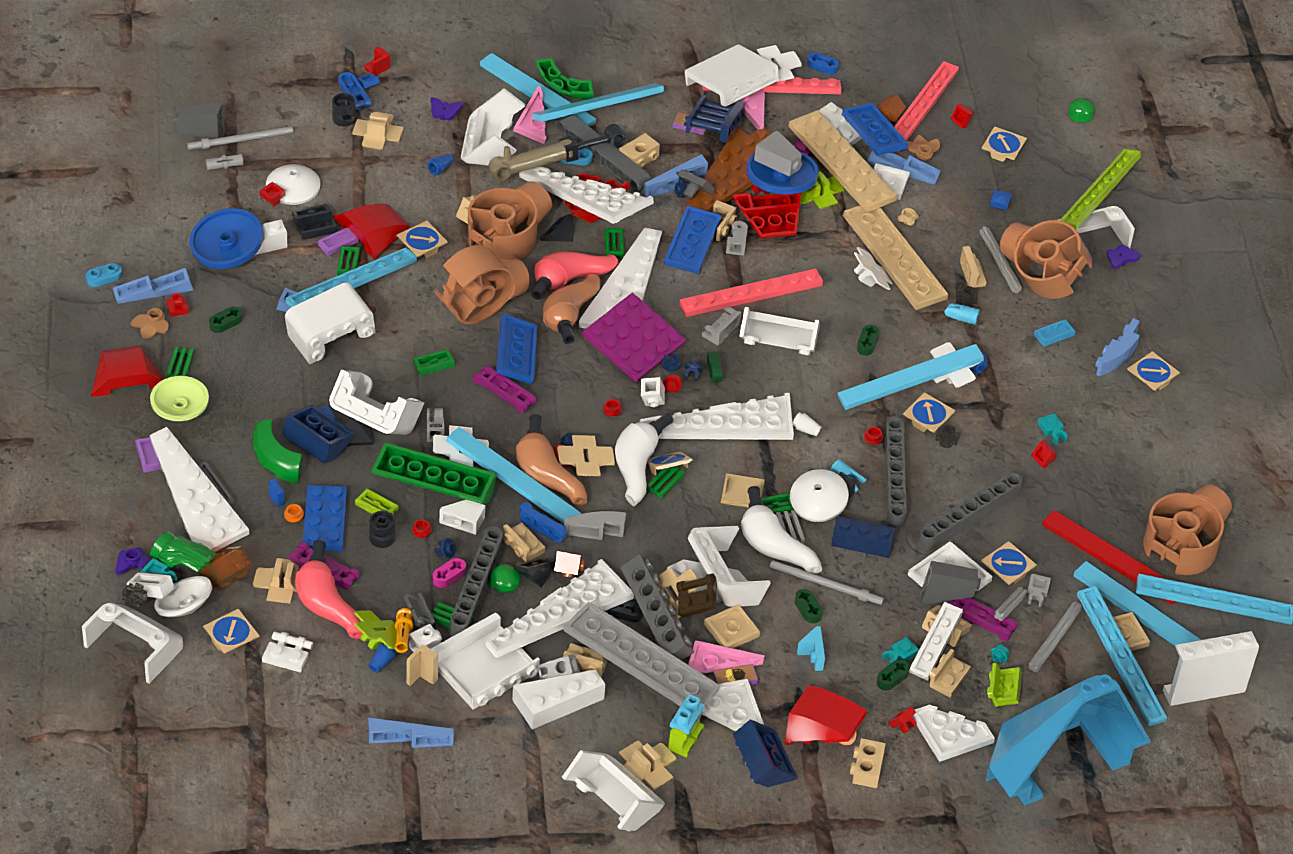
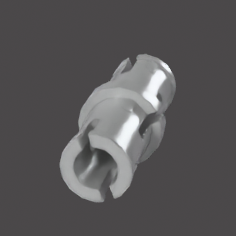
(224, 162)

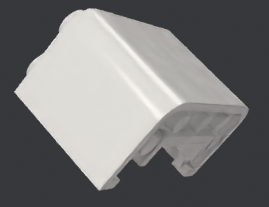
(326, 319)
(352, 398)

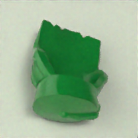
(178, 550)

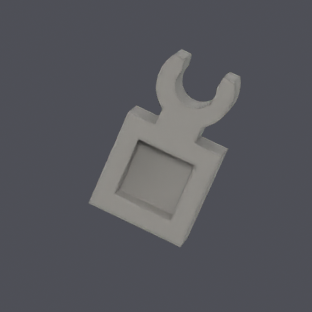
(1038, 588)

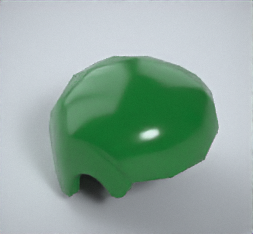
(1081, 110)
(504, 578)

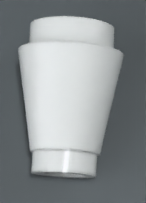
(806, 424)

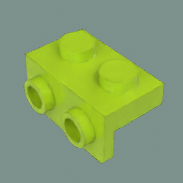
(1004, 685)

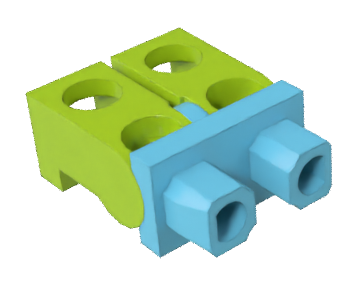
(686, 726)

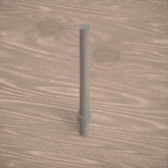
(207, 143)
(863, 594)

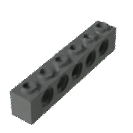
(643, 582)

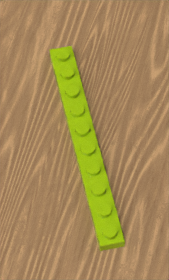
(1101, 188)

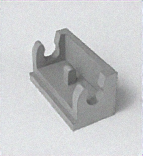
(723, 326)

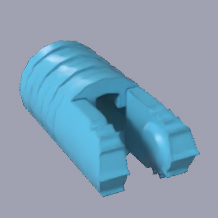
(963, 313)
(840, 466)

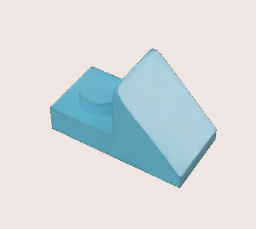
(813, 645)

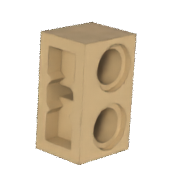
(868, 763)

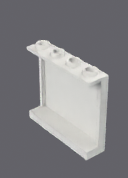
(733, 74)
(1212, 668)
(475, 670)

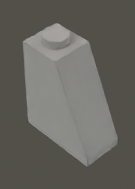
(778, 154)

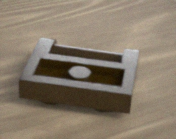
(697, 601)

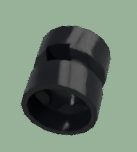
(343, 109)
(382, 529)

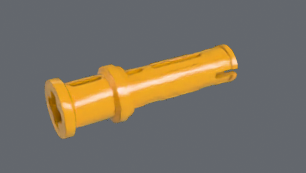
(403, 626)

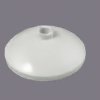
(298, 181)
(819, 504)
(185, 597)

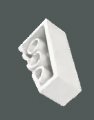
(557, 696)

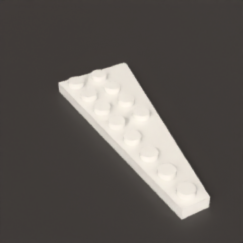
(590, 195)
(628, 277)
(750, 420)
(201, 506)
(597, 585)

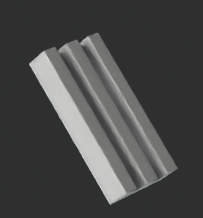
(787, 516)

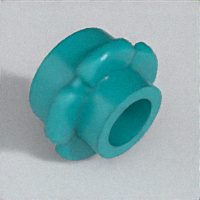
(1000, 653)

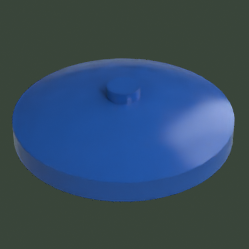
(779, 183)
(226, 238)

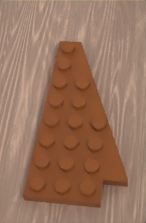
(729, 170)

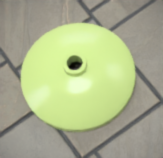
(179, 398)

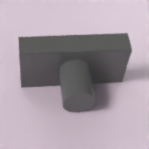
(695, 183)

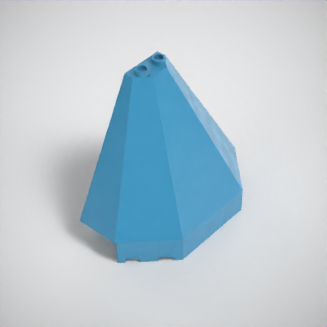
(1093, 705)

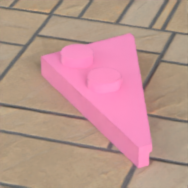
(755, 108)
(528, 126)
(712, 657)

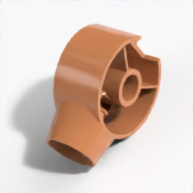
(500, 211)
(1039, 244)
(481, 283)
(1178, 521)

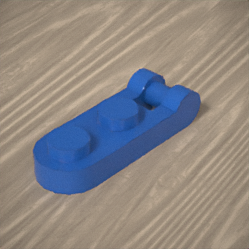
(350, 85)
(541, 523)

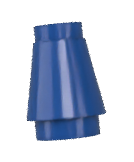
(439, 164)
(381, 657)

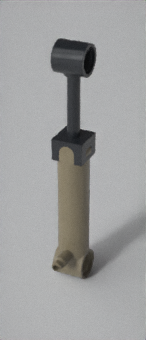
(565, 150)

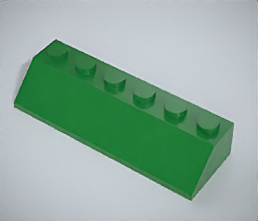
(435, 473)

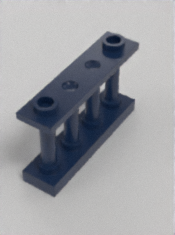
(715, 117)

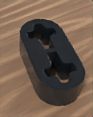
(625, 611)

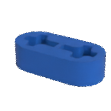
(822, 63)

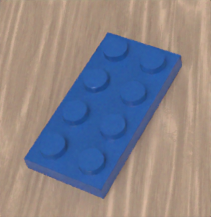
(874, 129)
(692, 239)
(516, 348)
(325, 516)

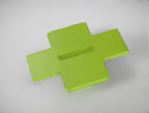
(827, 187)
(374, 630)

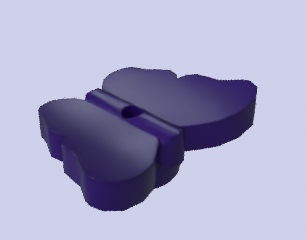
(444, 110)
(1121, 255)
(131, 559)

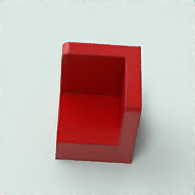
(380, 63)

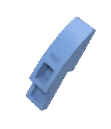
(1119, 350)

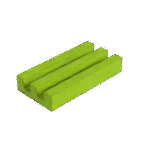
(374, 506)

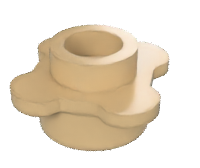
(908, 216)

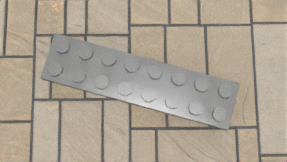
(639, 656)

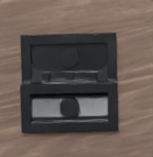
(314, 221)

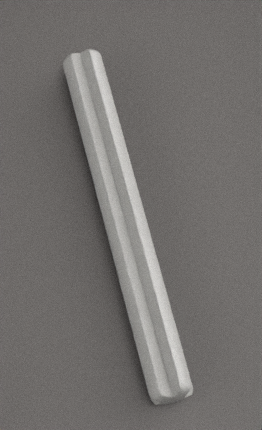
(1000, 260)
(1055, 636)

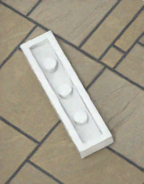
(936, 640)

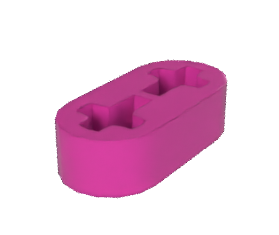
(450, 574)

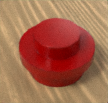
(672, 383)
(612, 408)
(873, 436)
(421, 528)

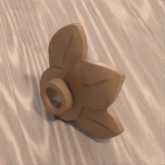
(923, 148)
(151, 323)

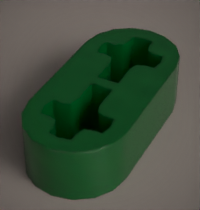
(225, 319)
(865, 339)
(714, 366)
(812, 604)
(890, 672)

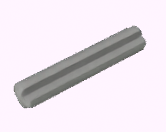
(1012, 601)

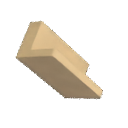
(422, 664)

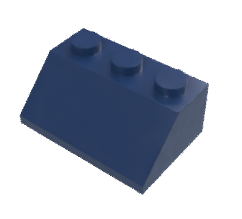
(317, 433)
(863, 536)
(763, 754)

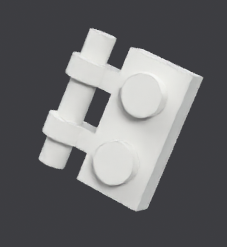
(285, 656)

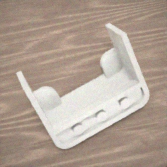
(485, 128)
(1109, 216)
(779, 331)
(706, 544)
(162, 639)
(616, 787)

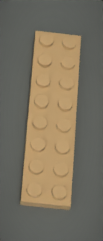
(842, 161)
(896, 256)

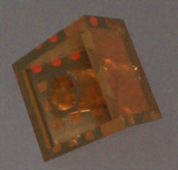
(226, 565)

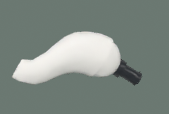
(633, 451)
(768, 537)

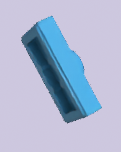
(1054, 333)

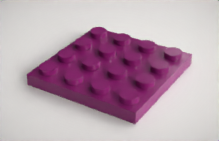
(633, 337)

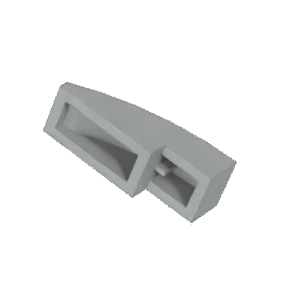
(596, 524)

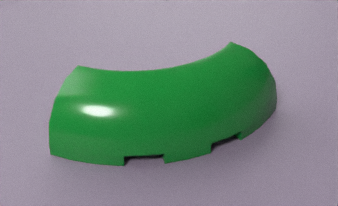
(568, 87)
(273, 456)

